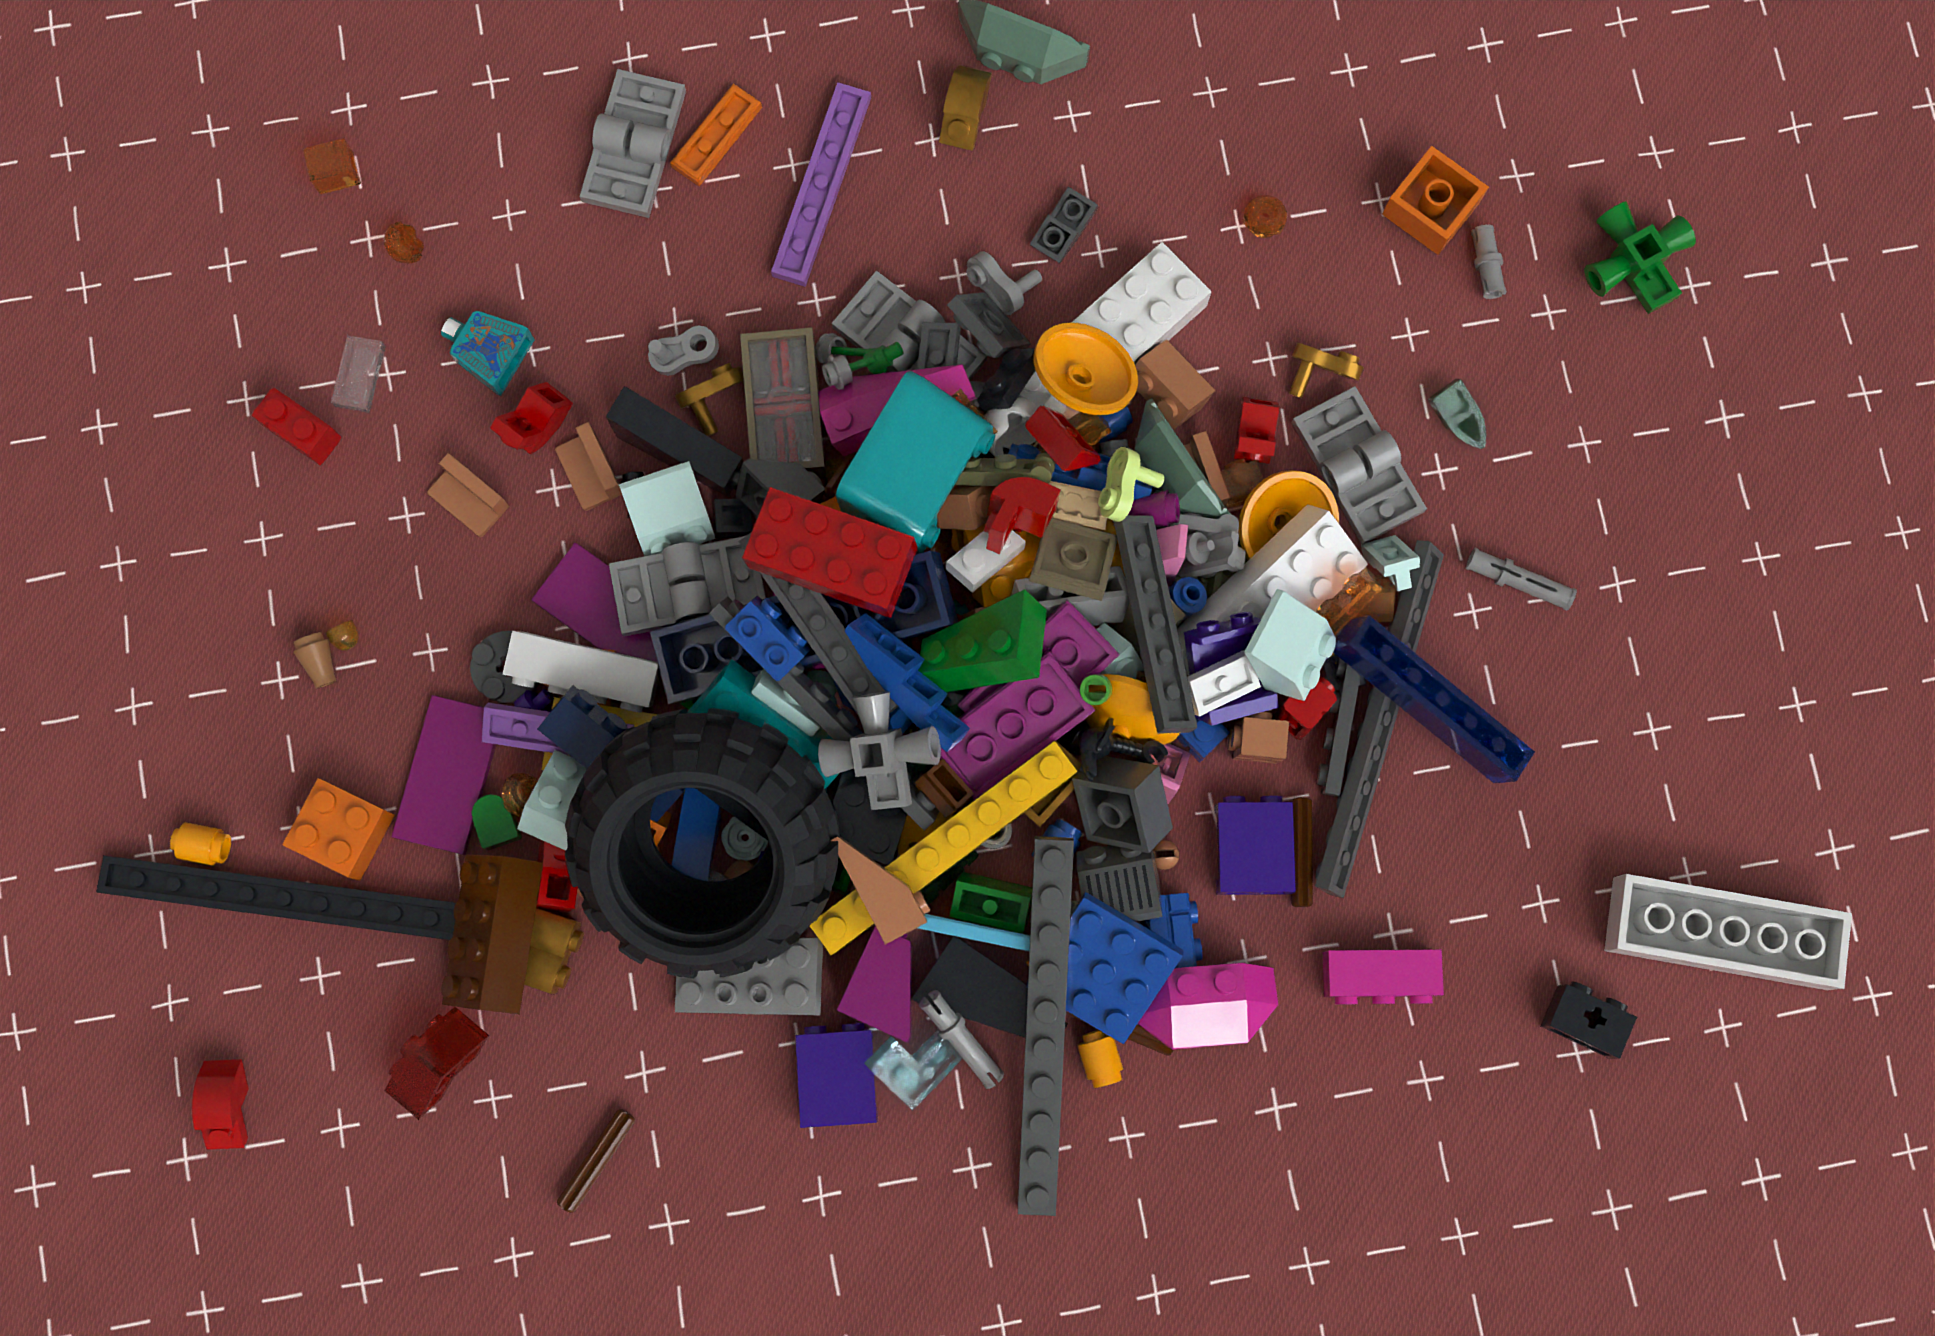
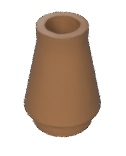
(316, 659)

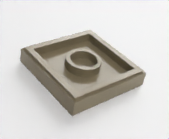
(1074, 559)

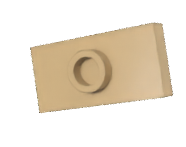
(1079, 506)

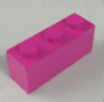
(1383, 975)

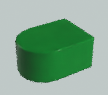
(494, 823)

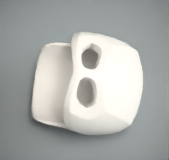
(1011, 425)

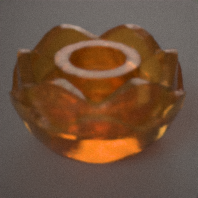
(1262, 226)
(402, 243)
(517, 791)

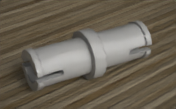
(1488, 261)

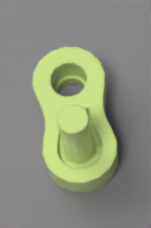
(1122, 472)

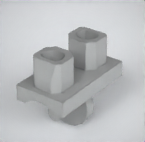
(1212, 554)

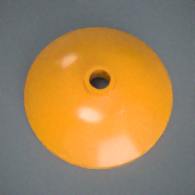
(1085, 368)
(1281, 495)
(1130, 709)

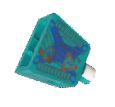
(488, 347)

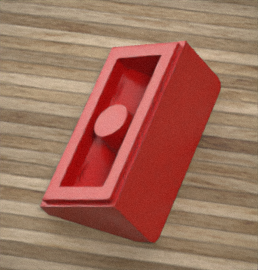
(1061, 439)

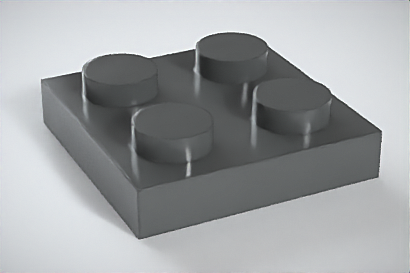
(988, 324)

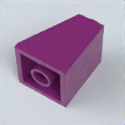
(882, 987)

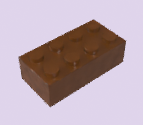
(492, 933)

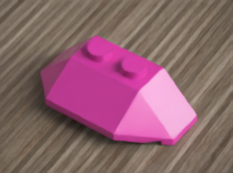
(1211, 1005)

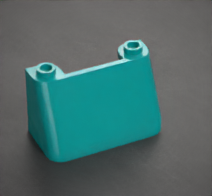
(913, 459)

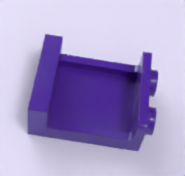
(1215, 642)
(1255, 846)
(833, 1078)

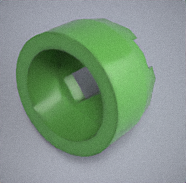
(1095, 697)

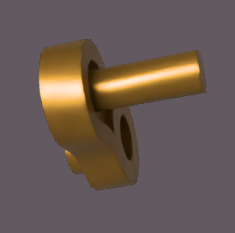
(1343, 365)
(722, 379)

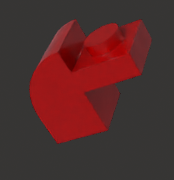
(534, 419)
(1256, 430)
(1019, 504)
(218, 1104)

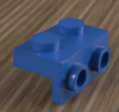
(768, 637)

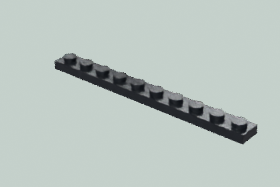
(276, 897)

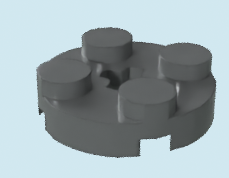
(485, 664)

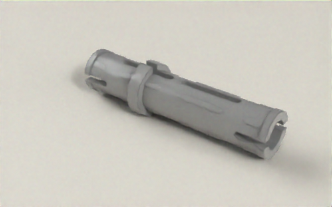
(1519, 578)
(953, 1028)

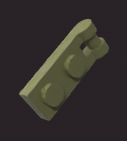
(1004, 467)

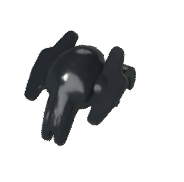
(1099, 742)

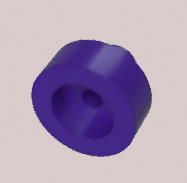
(535, 701)

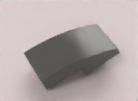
(1064, 225)

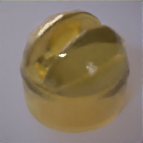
(343, 636)

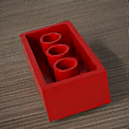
(830, 552)

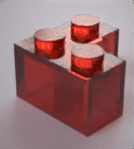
(433, 1061)

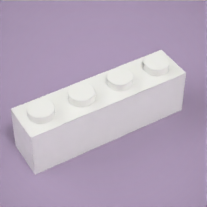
(595, 670)

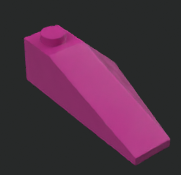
(854, 410)

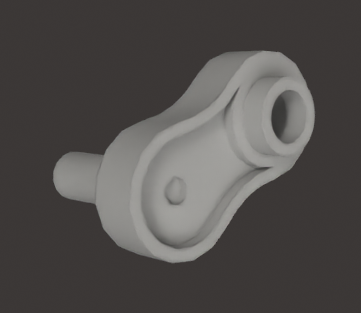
(1007, 294)
(675, 353)

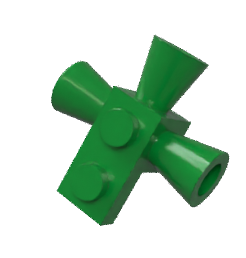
(1640, 257)

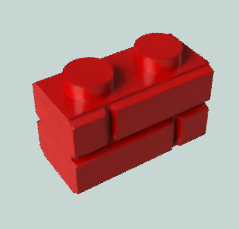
(296, 426)
(1307, 713)

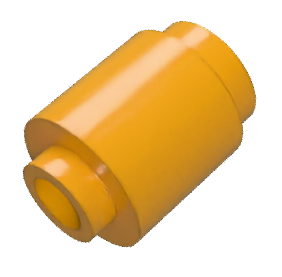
(200, 844)
(1100, 1058)

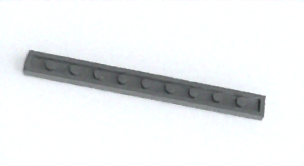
(1375, 733)
(1045, 1025)

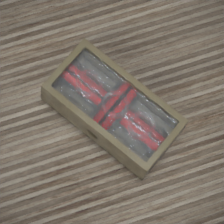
(783, 398)

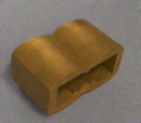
(550, 949)

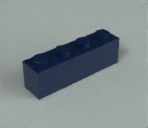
(583, 732)

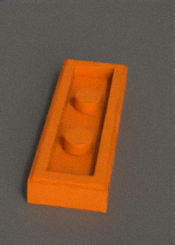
(716, 135)

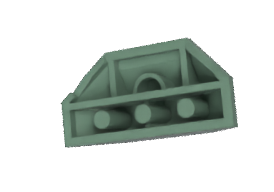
(1019, 44)
(1165, 454)

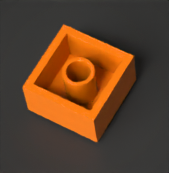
(1435, 200)
(338, 830)

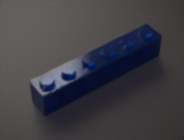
(1432, 700)

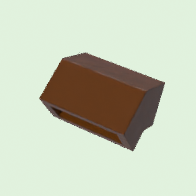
(944, 788)

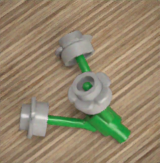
(832, 352)

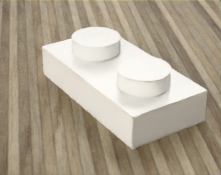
(976, 564)
(1222, 683)

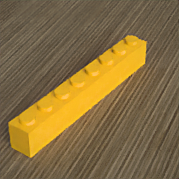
(953, 840)

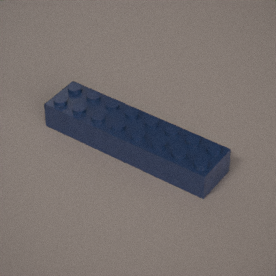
(699, 649)

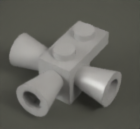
(880, 752)

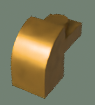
(964, 106)

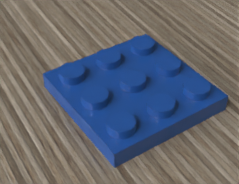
(1114, 967)

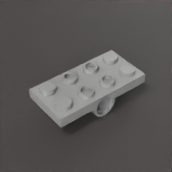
(632, 143)
(888, 315)
(1359, 465)
(681, 584)
(776, 987)

